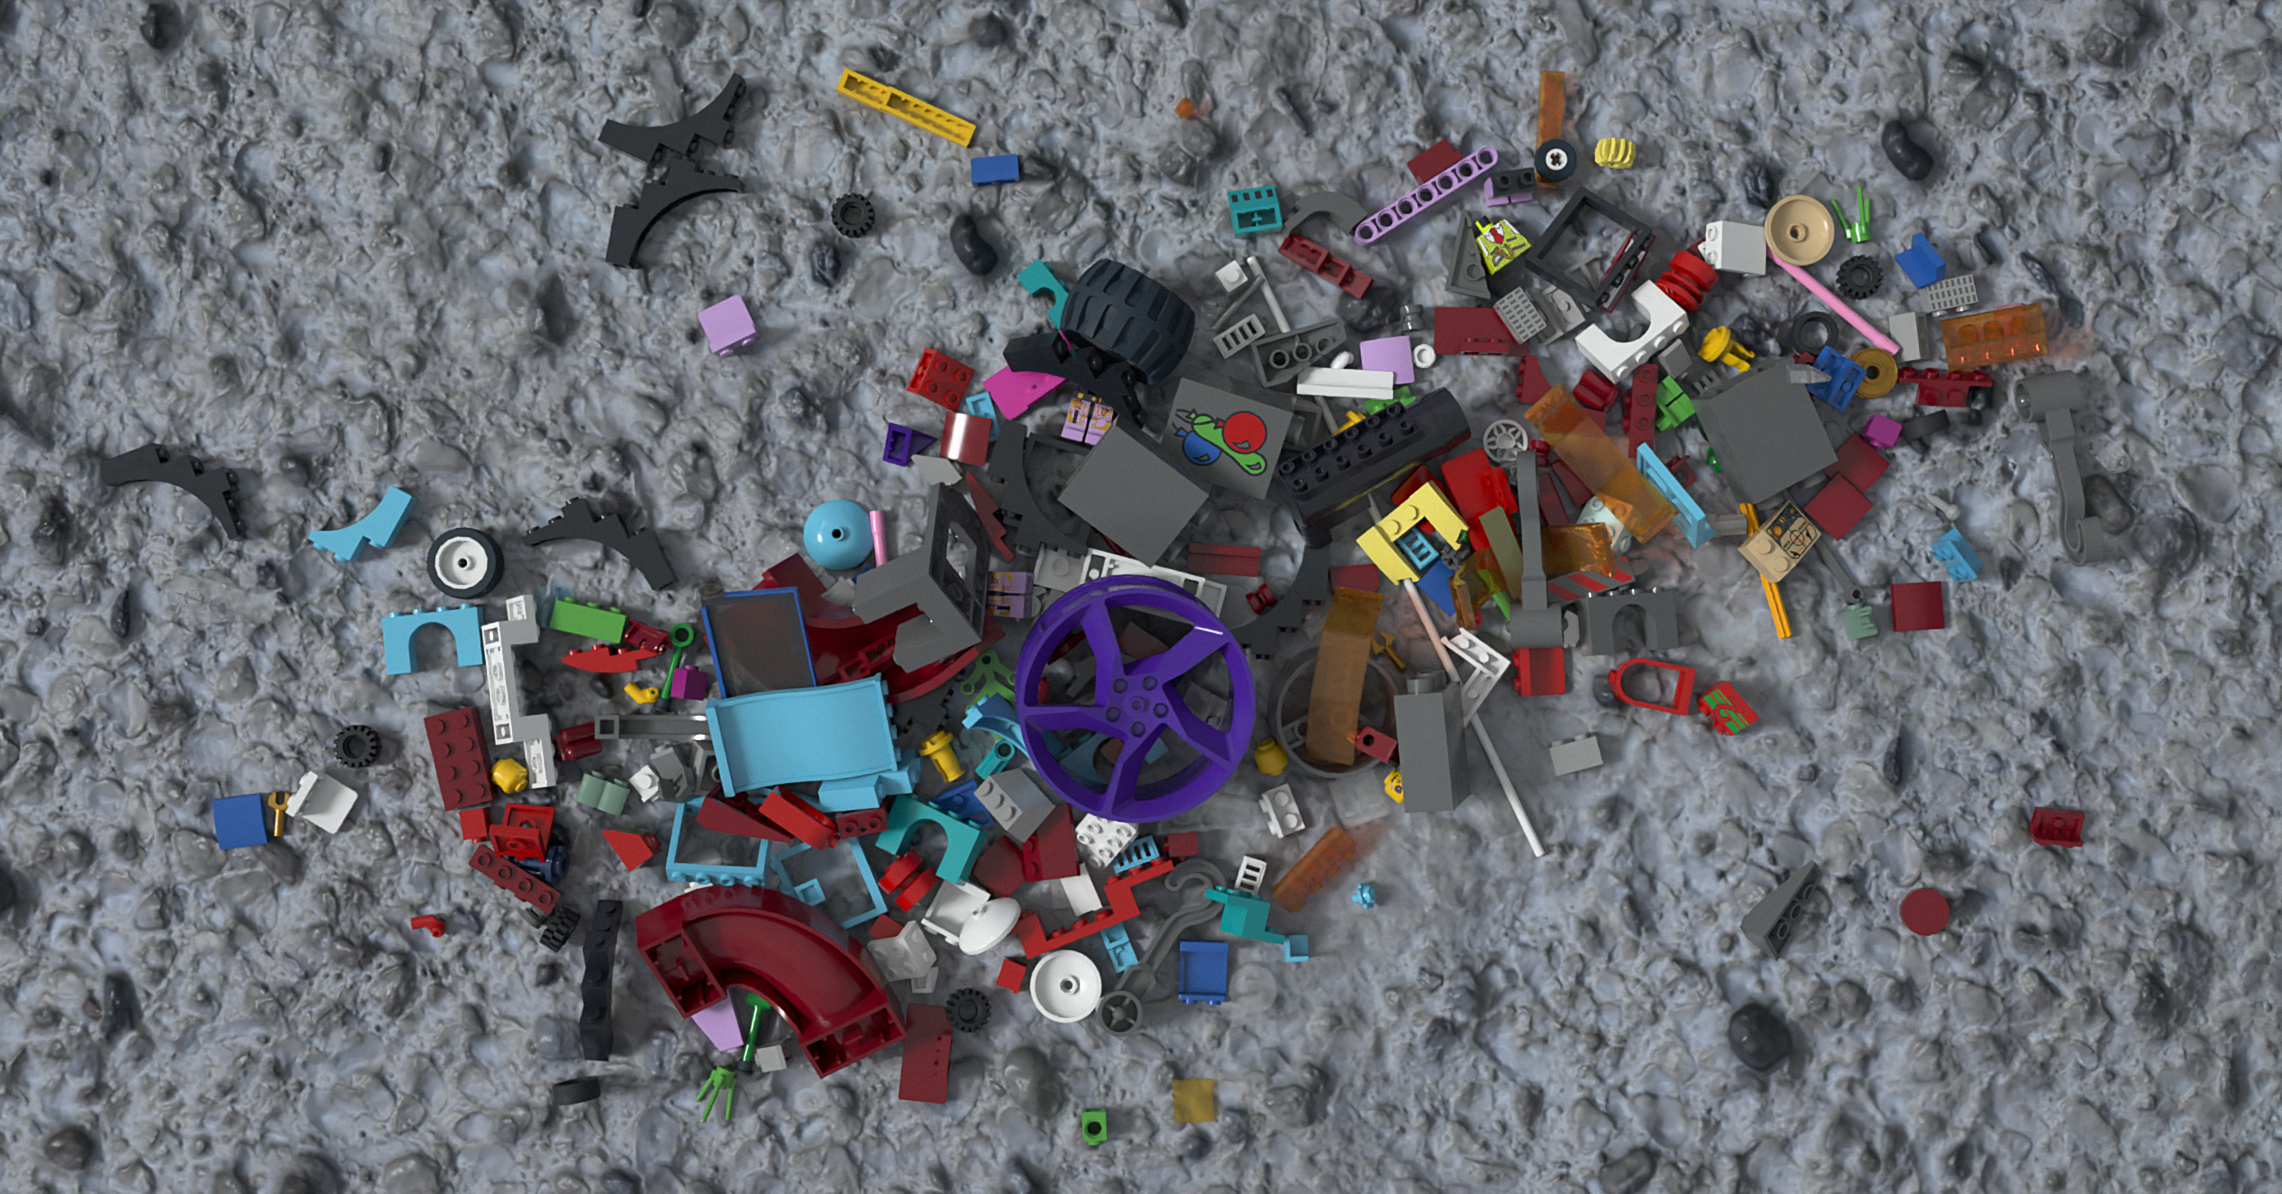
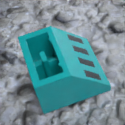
(1254, 212)

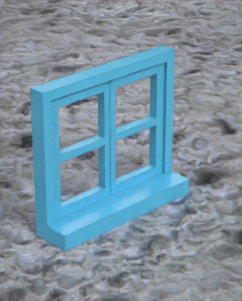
(1691, 518)

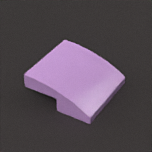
(1390, 355)

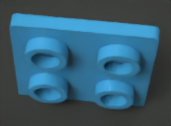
(1956, 556)

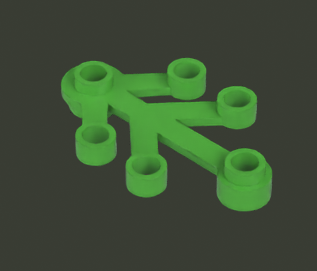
(991, 686)

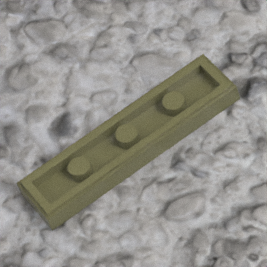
(1504, 548)

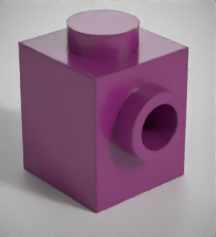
(1881, 432)
(689, 683)

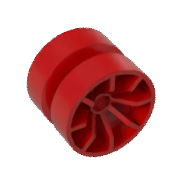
(904, 874)

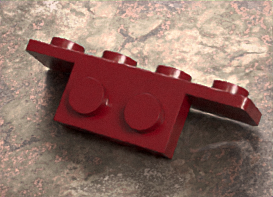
(1943, 387)
(1640, 408)
(517, 880)

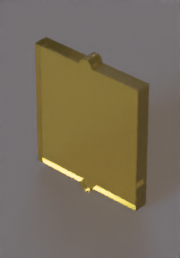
(1193, 1100)

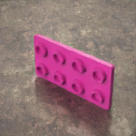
(1021, 390)

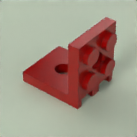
(521, 841)

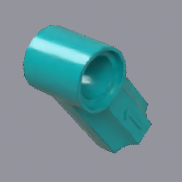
(995, 761)

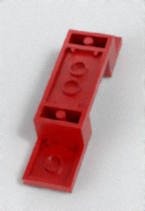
(1121, 898)

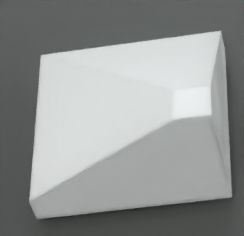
(925, 983)

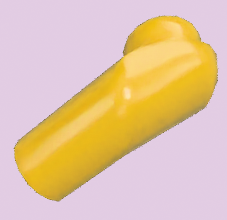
(642, 696)

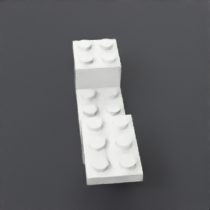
(1064, 573)
(502, 682)

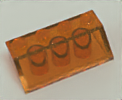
(1995, 337)
(1313, 868)

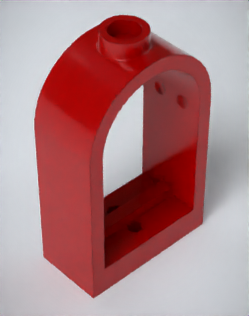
(1682, 691)
(800, 818)

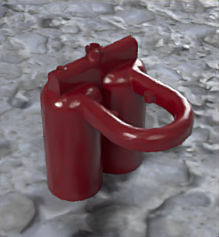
(1596, 391)
(576, 742)

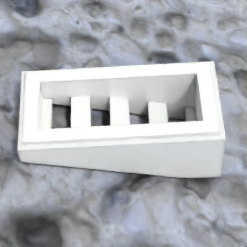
(1235, 329)
(1254, 862)

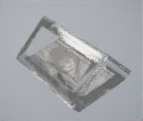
(1805, 374)

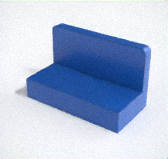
(995, 170)
(1921, 263)

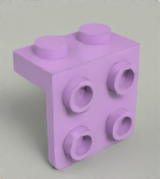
(728, 326)

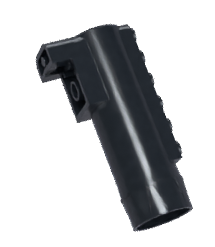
(1337, 475)

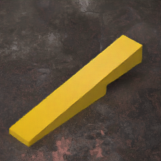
(904, 107)

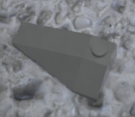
(1289, 353)
(1773, 917)

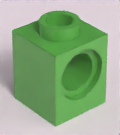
(1090, 1115)

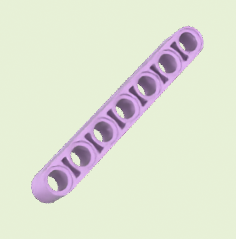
(1433, 188)

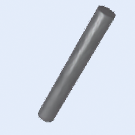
(1238, 303)

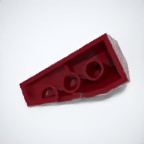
(739, 817)

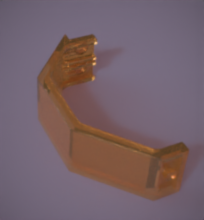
(1600, 464)
(1563, 550)
(1341, 675)

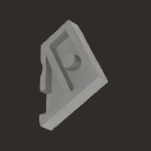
(1587, 274)

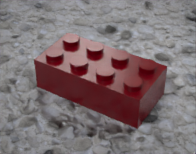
(461, 758)

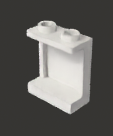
(1736, 248)
(952, 908)

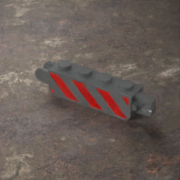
(1577, 584)

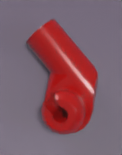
(431, 922)

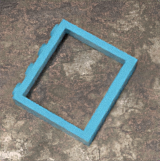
(865, 867)
(716, 874)

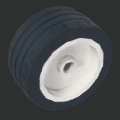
(447, 562)

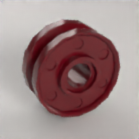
(1066, 645)

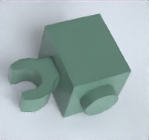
(1859, 621)

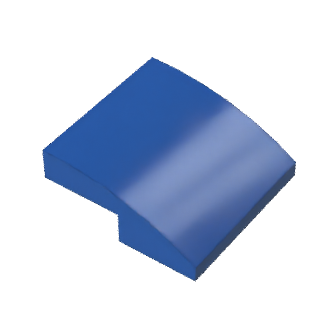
(1844, 381)
(1437, 588)
(964, 802)
(240, 821)

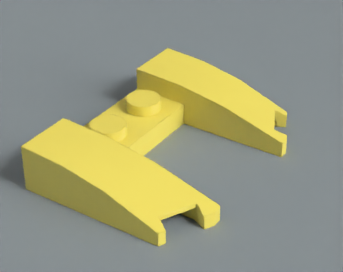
(1425, 502)

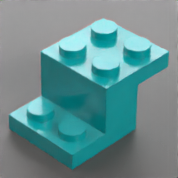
(1245, 914)

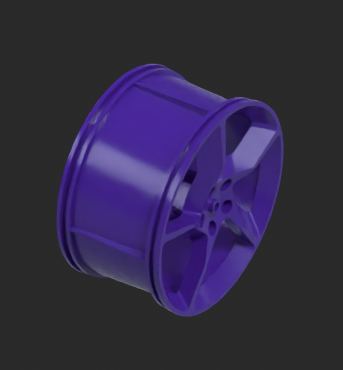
(1135, 701)

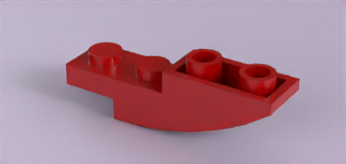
(604, 660)

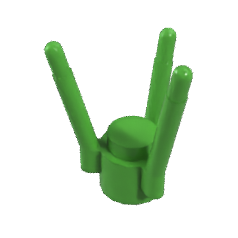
(1860, 231)
(722, 1078)

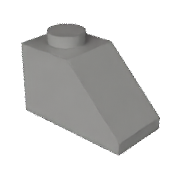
(1673, 360)
(938, 469)
(774, 1055)

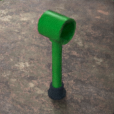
(663, 703)
(745, 1063)

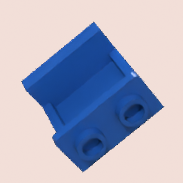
(1202, 971)

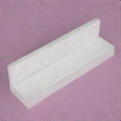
(1345, 383)

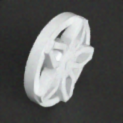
(1505, 439)

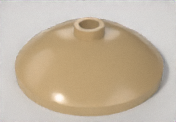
(1811, 227)

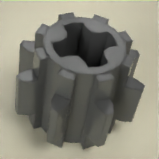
(1455, 558)

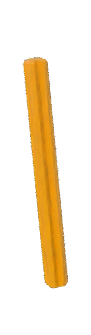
(1771, 589)

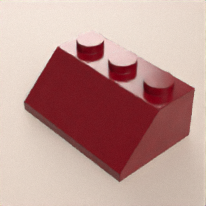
(1052, 847)

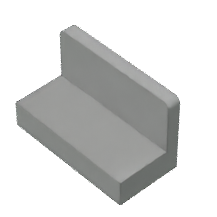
(1911, 335)

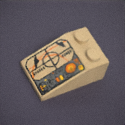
(1780, 542)

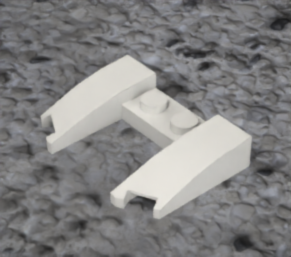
(1489, 670)

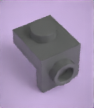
(679, 787)

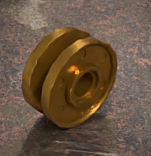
(1884, 370)

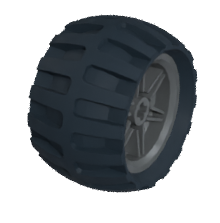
(1128, 320)

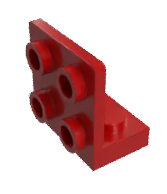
(940, 379)

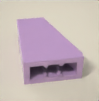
(723, 1024)

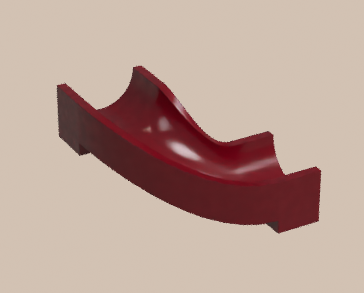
(838, 633)
(782, 953)

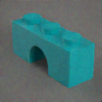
(1039, 278)

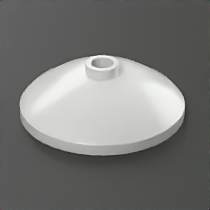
(988, 925)
(1049, 987)

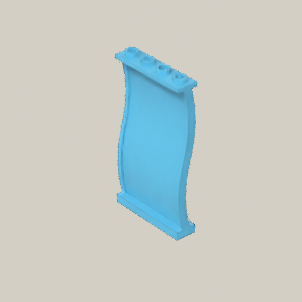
(803, 734)

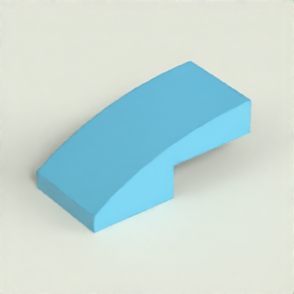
(981, 406)
(807, 892)
(1119, 947)

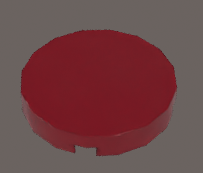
(1924, 911)

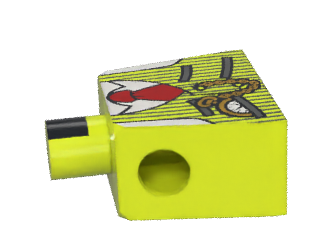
(1499, 243)

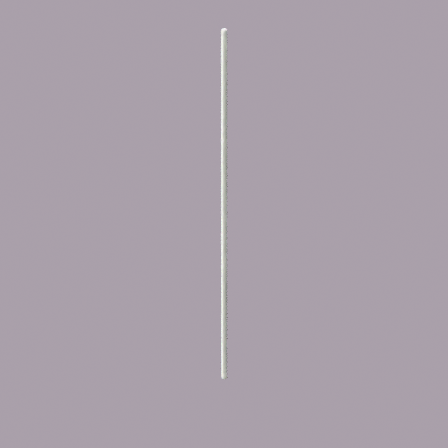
(1418, 602)

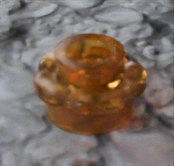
(1184, 108)

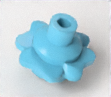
(1365, 895)

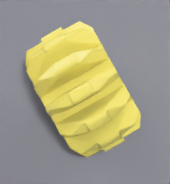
(1615, 153)

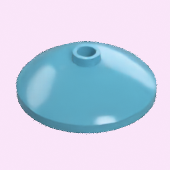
(855, 538)

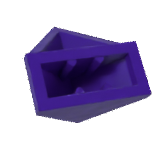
(904, 443)

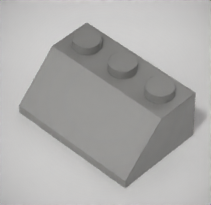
(1015, 802)

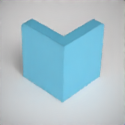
(1296, 948)

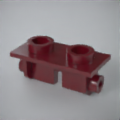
(656, 639)

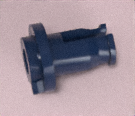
(555, 865)

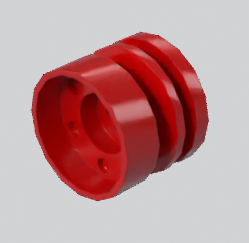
(1687, 281)

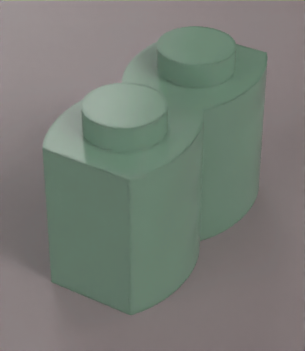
(603, 793)

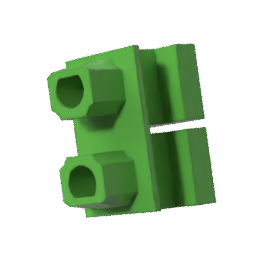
(1676, 411)

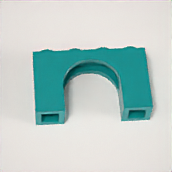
(963, 838)

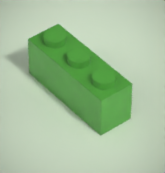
(590, 620)

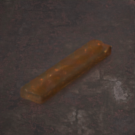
(1549, 117)

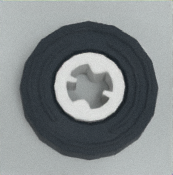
(1567, 159)

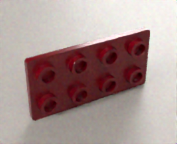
(1474, 333)
(926, 1054)

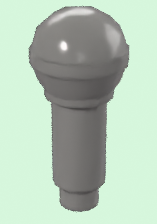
(1950, 510)

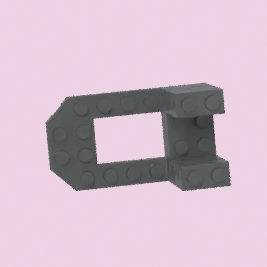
(925, 577)

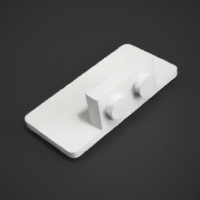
(1103, 839)

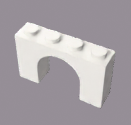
(1618, 358)

